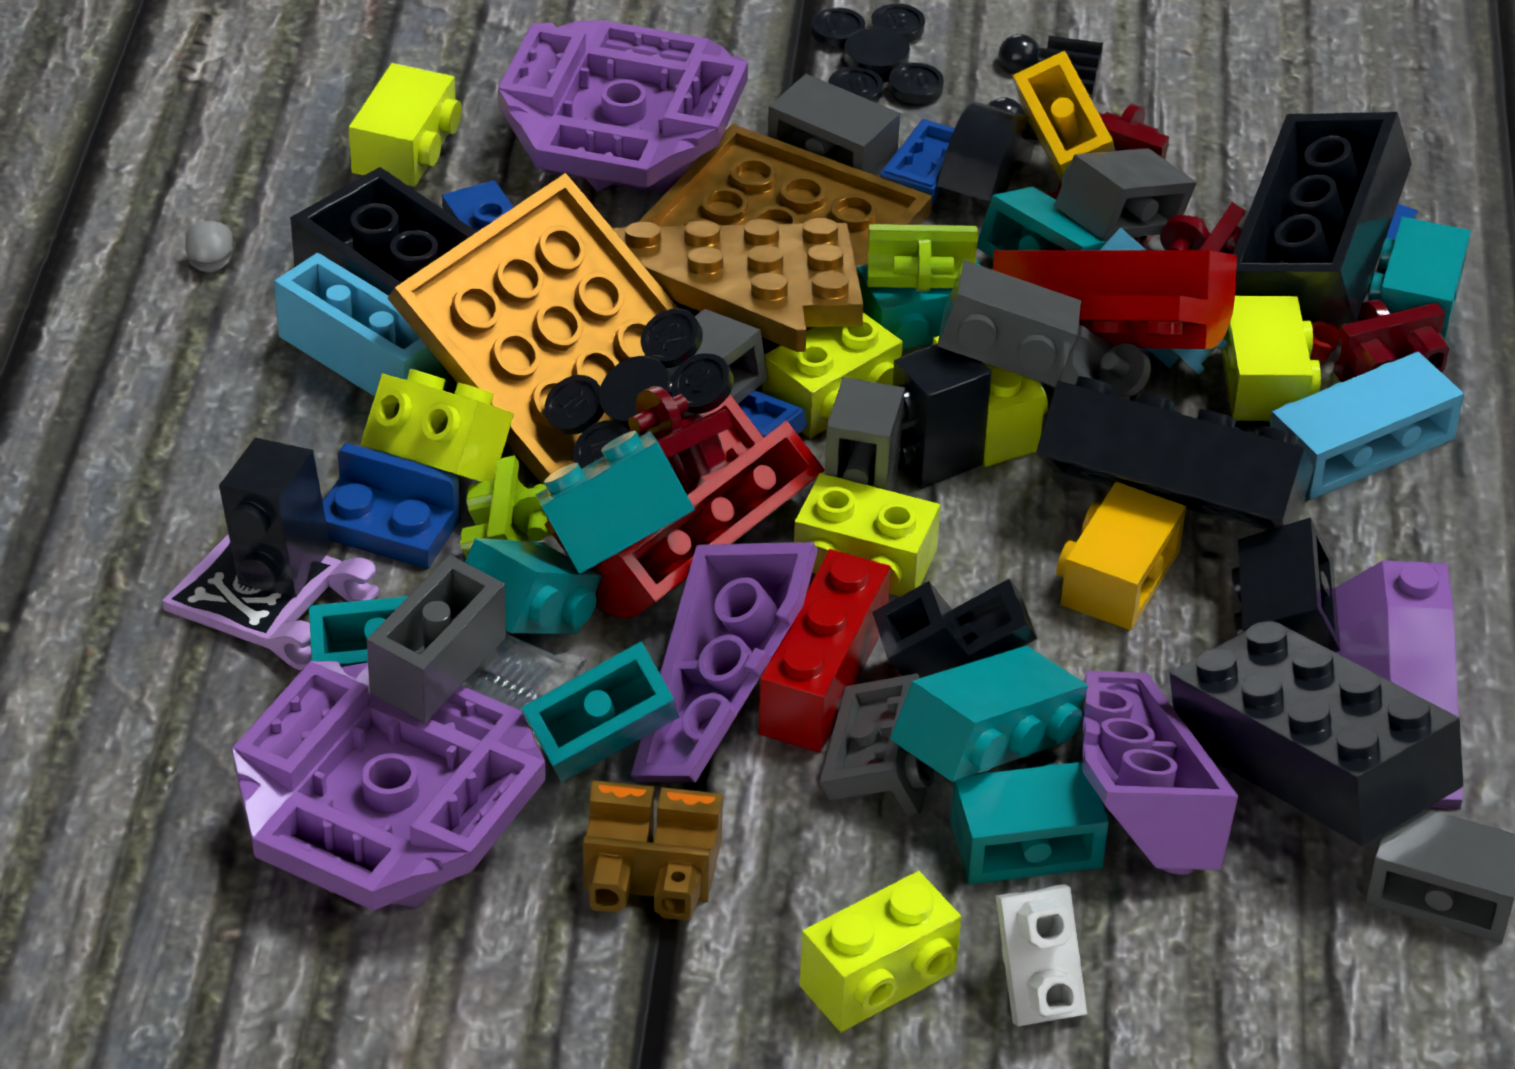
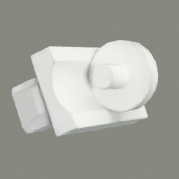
(1041, 955)

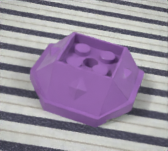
(619, 101)
(376, 797)

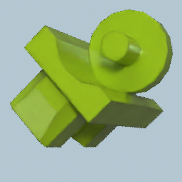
(918, 255)
(504, 508)

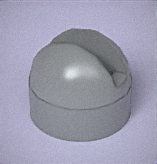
(209, 246)

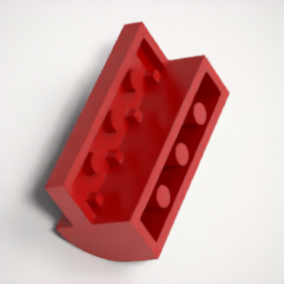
(1137, 294)
(726, 503)

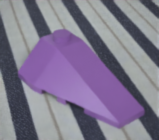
(1403, 629)
(722, 639)
(1154, 773)

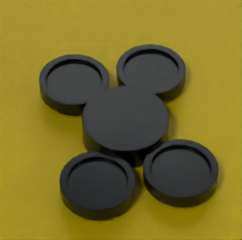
(879, 53)
(667, 342)

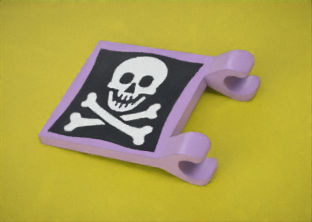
(265, 618)

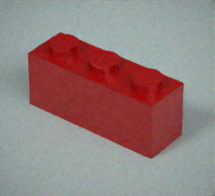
(823, 651)

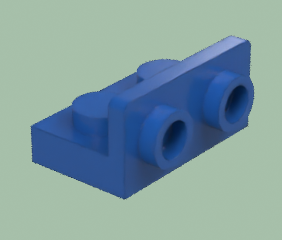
(391, 506)

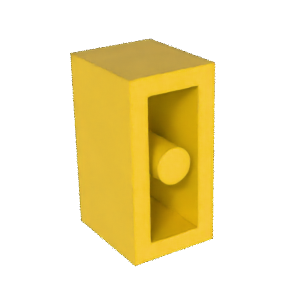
(1061, 111)
(1121, 555)

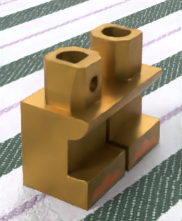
(625, 861)

